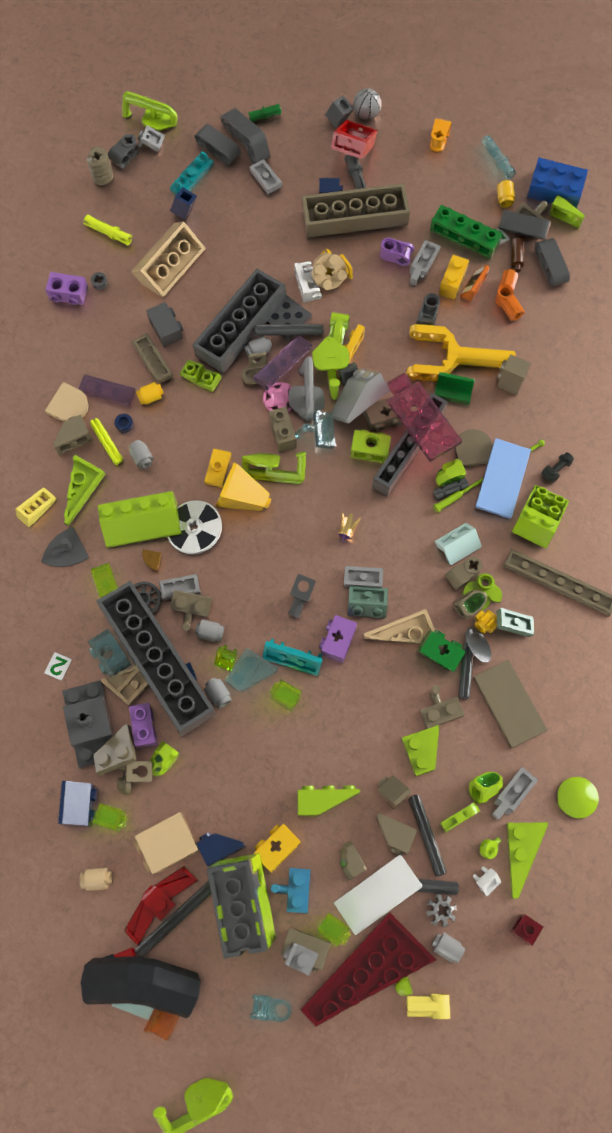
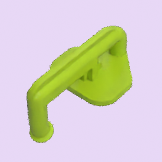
(157, 114)
(330, 357)
(271, 461)
(202, 1100)

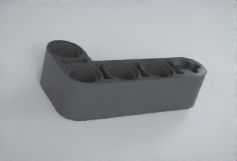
(247, 134)

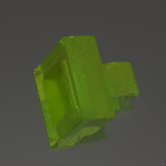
(225, 658)

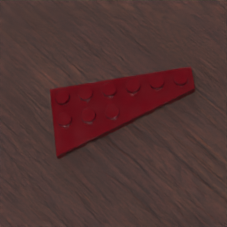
(374, 965)

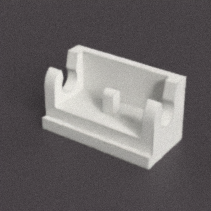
(307, 287)

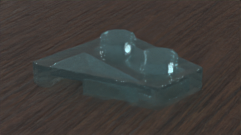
(249, 671)

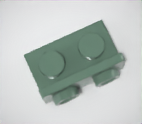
(367, 601)

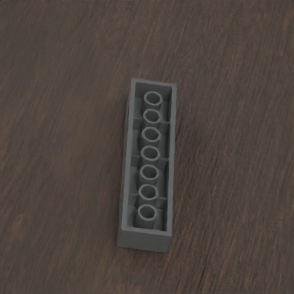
(156, 658)

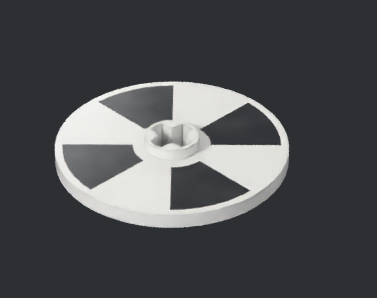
(208, 530)

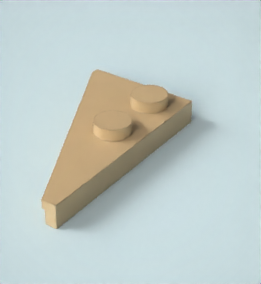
(408, 629)

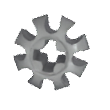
(448, 911)

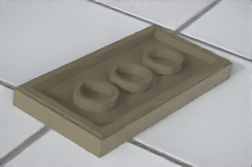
(510, 704)

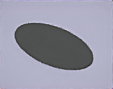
(478, 644)

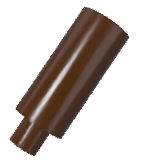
(517, 254)

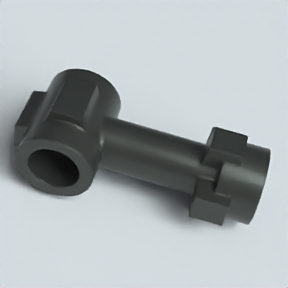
(551, 474)

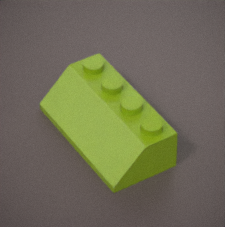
(139, 519)

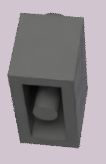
(164, 324)

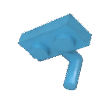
(296, 889)

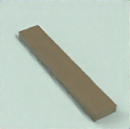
(559, 582)

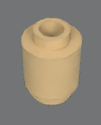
(95, 879)

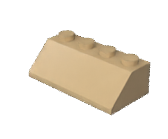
(168, 259)

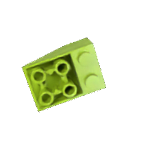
(540, 516)

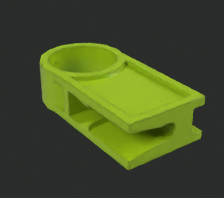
(459, 817)

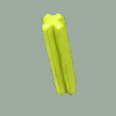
(106, 441)

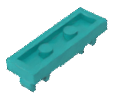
(193, 173)
(292, 657)

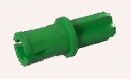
(265, 113)

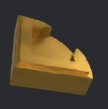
(152, 559)

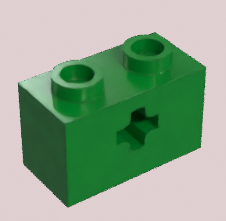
(450, 658)

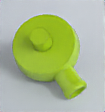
(489, 848)

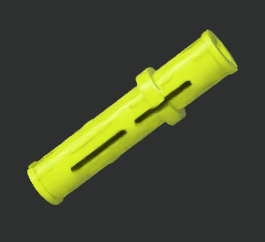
(113, 232)

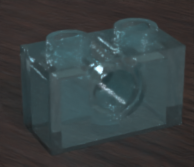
(106, 642)

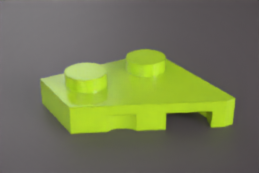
(422, 750)

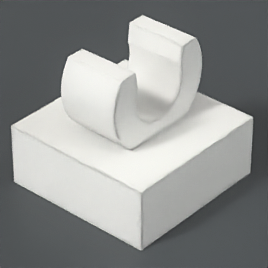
(488, 881)

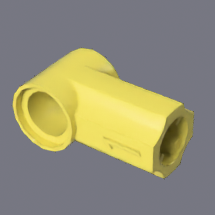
(433, 1006)

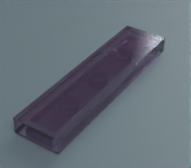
(282, 362)

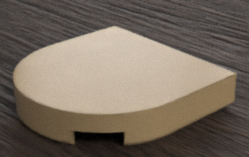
(67, 403)

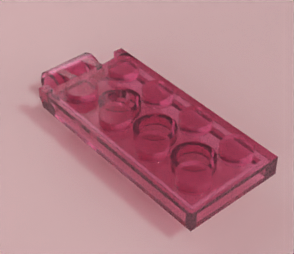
(427, 424)

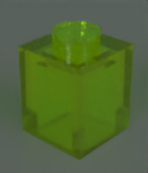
(285, 694)
(110, 817)
(334, 930)

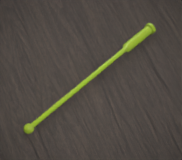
(458, 494)

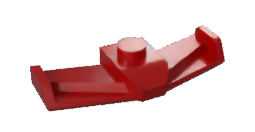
(157, 902)

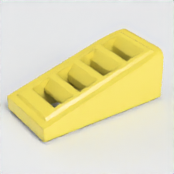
(39, 510)

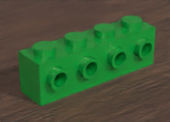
(466, 231)

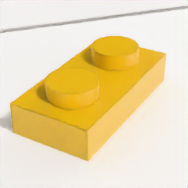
(355, 339)

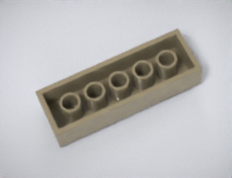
(355, 210)

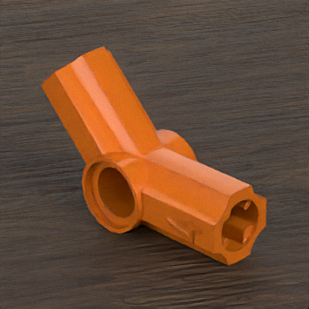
(509, 302)

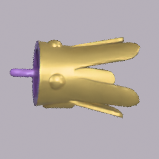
(346, 528)

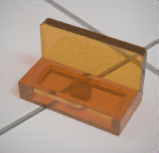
(161, 1024)

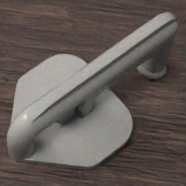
(306, 398)

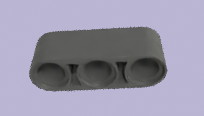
(217, 144)
(524, 224)
(552, 262)

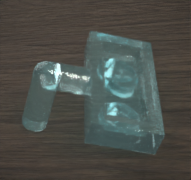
(323, 430)

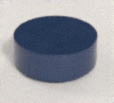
(123, 423)

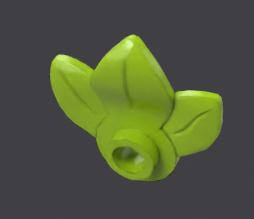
(492, 591)

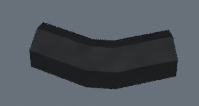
(140, 983)

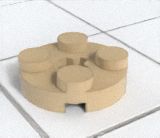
(338, 271)

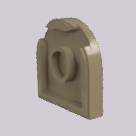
(474, 448)

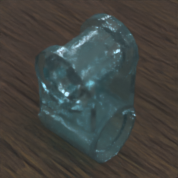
(268, 1008)

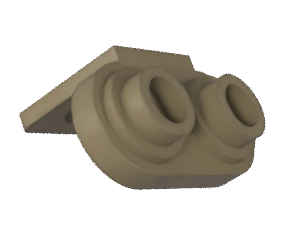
(254, 367)
(125, 782)

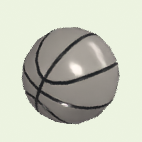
(367, 104)

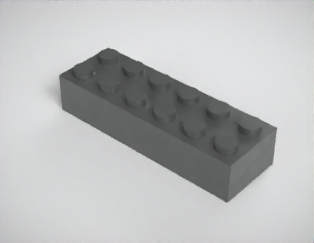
(235, 323)

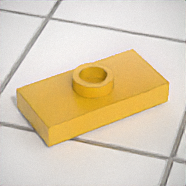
(218, 468)

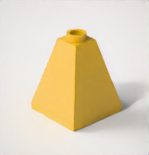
(242, 492)

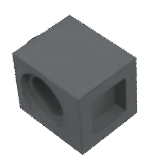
(339, 111)

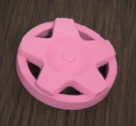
(278, 397)

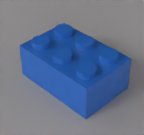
(556, 179)

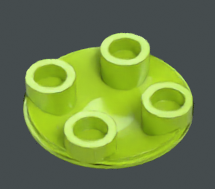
(577, 797)

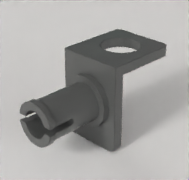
(300, 597)

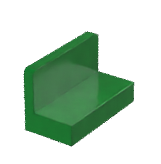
(454, 388)

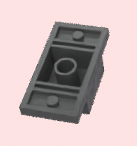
(87, 720)

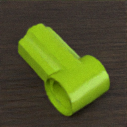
(338, 326)

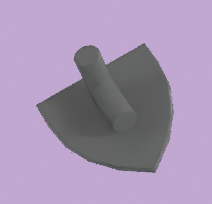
(65, 550)

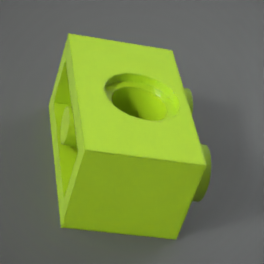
(362, 451)

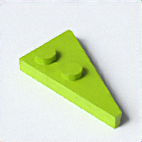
(83, 482)
(523, 845)

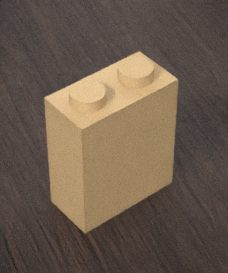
(166, 844)

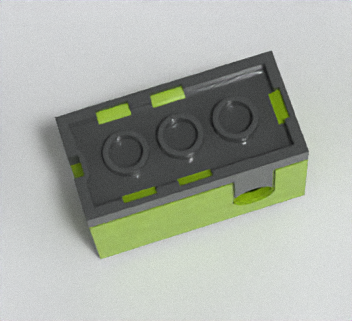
(241, 905)

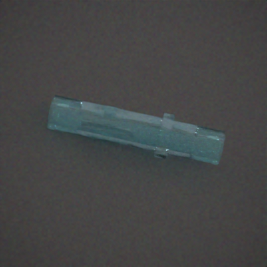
(502, 161)

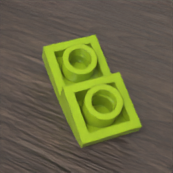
(200, 376)

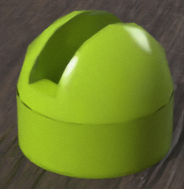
(404, 987)

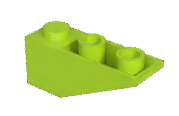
(319, 801)

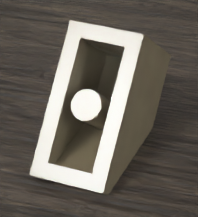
(72, 435)
(393, 791)
(396, 834)

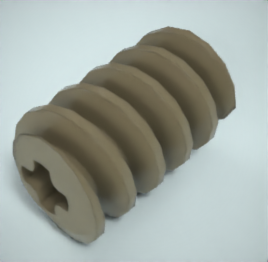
(100, 166)

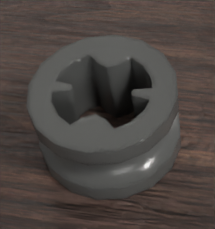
(102, 277)

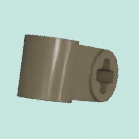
(462, 574)

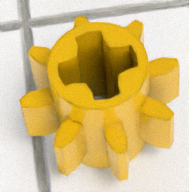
(485, 621)

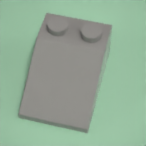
(359, 394)

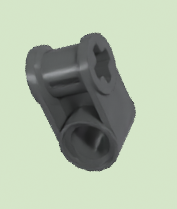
(123, 153)
(428, 313)

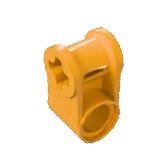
(439, 134)

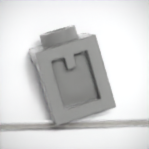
(150, 138)
(300, 958)

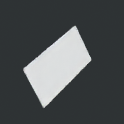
(378, 894)

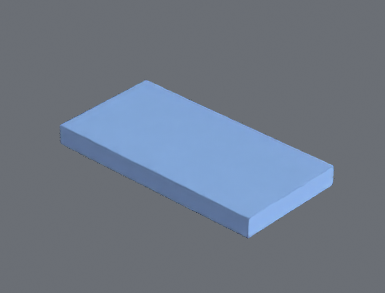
(502, 478)

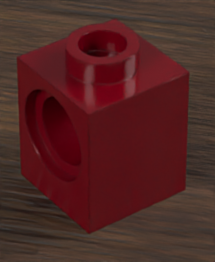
(526, 929)

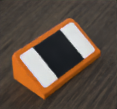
(475, 283)

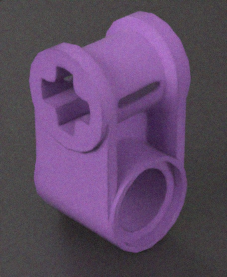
(396, 252)

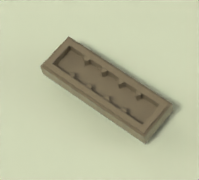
(152, 359)

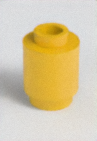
(506, 193)
(149, 393)

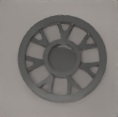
(147, 596)

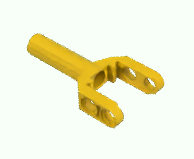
(455, 353)

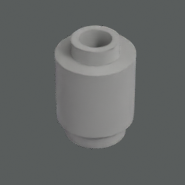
(258, 345)
(140, 454)
(209, 631)
(217, 693)
(448, 947)

